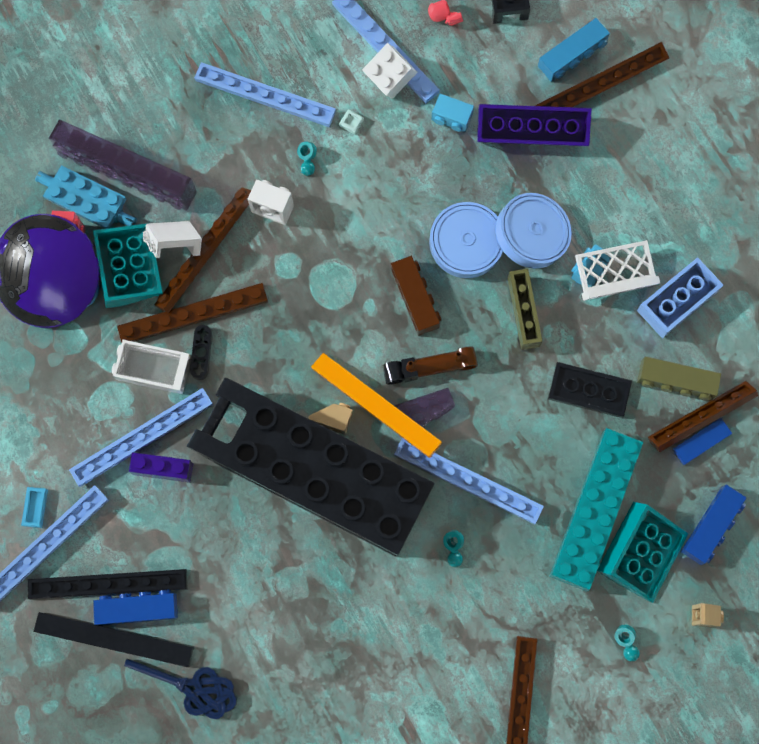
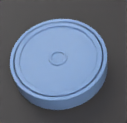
(533, 230)
(465, 240)

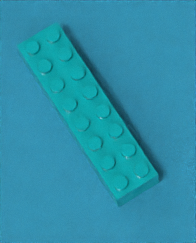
(596, 510)

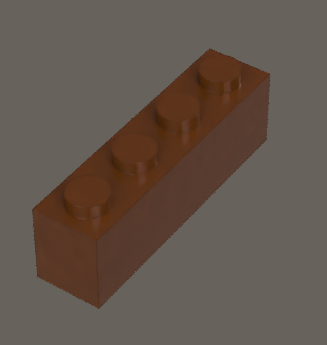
(415, 296)

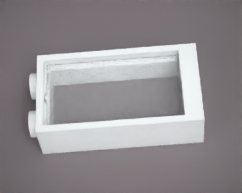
(151, 366)

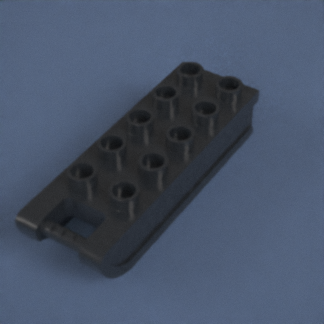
(315, 469)

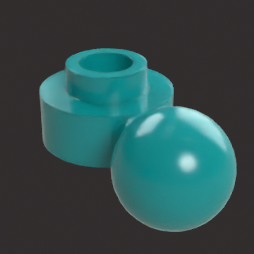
(307, 168)
(454, 558)
(630, 652)

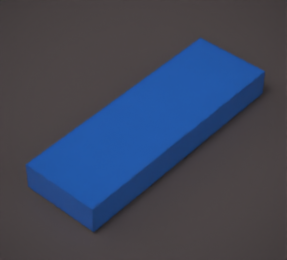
(702, 441)

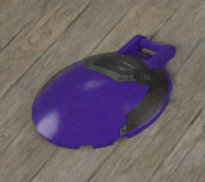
(47, 270)

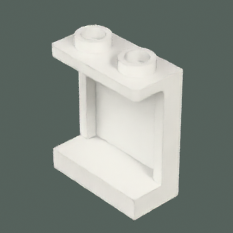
(172, 235)

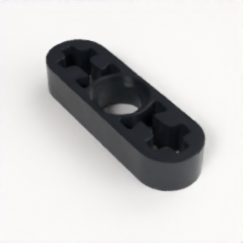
(207, 339)

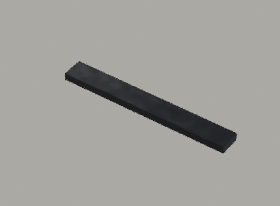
(107, 584)
(113, 639)

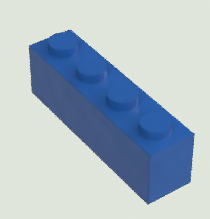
(713, 525)
(135, 609)

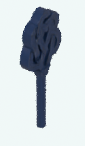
(192, 696)

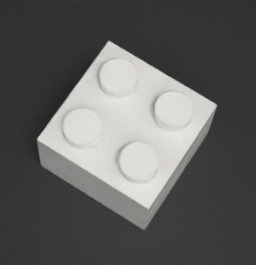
(389, 71)
(271, 201)

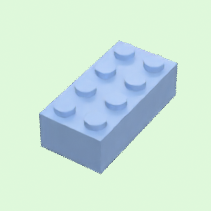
(679, 297)

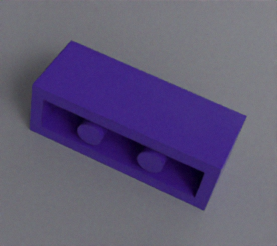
(161, 467)

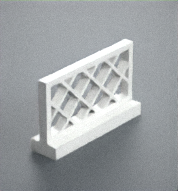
(615, 286)

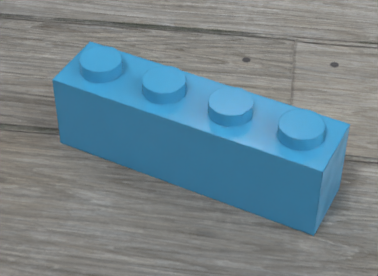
(573, 50)

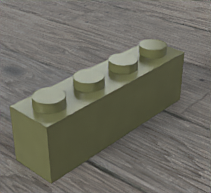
(524, 309)
(679, 378)

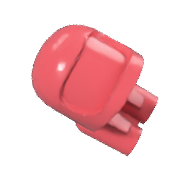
(440, 11)

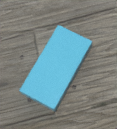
(34, 507)

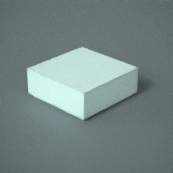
(351, 121)

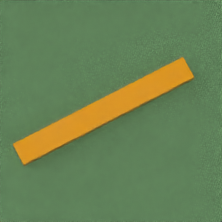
(376, 405)

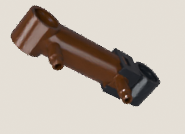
(411, 368)

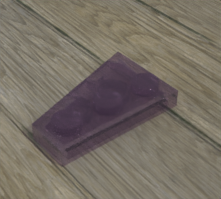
(428, 407)

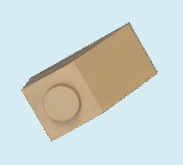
(334, 417)
(707, 615)

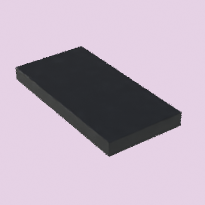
(590, 390)

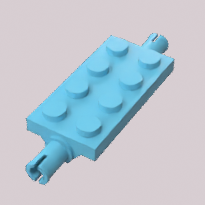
(85, 198)

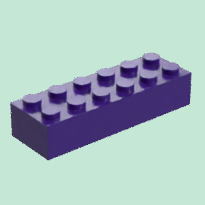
(534, 125)

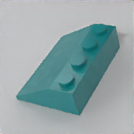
(126, 265)
(643, 551)

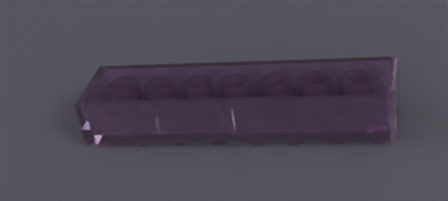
(123, 165)

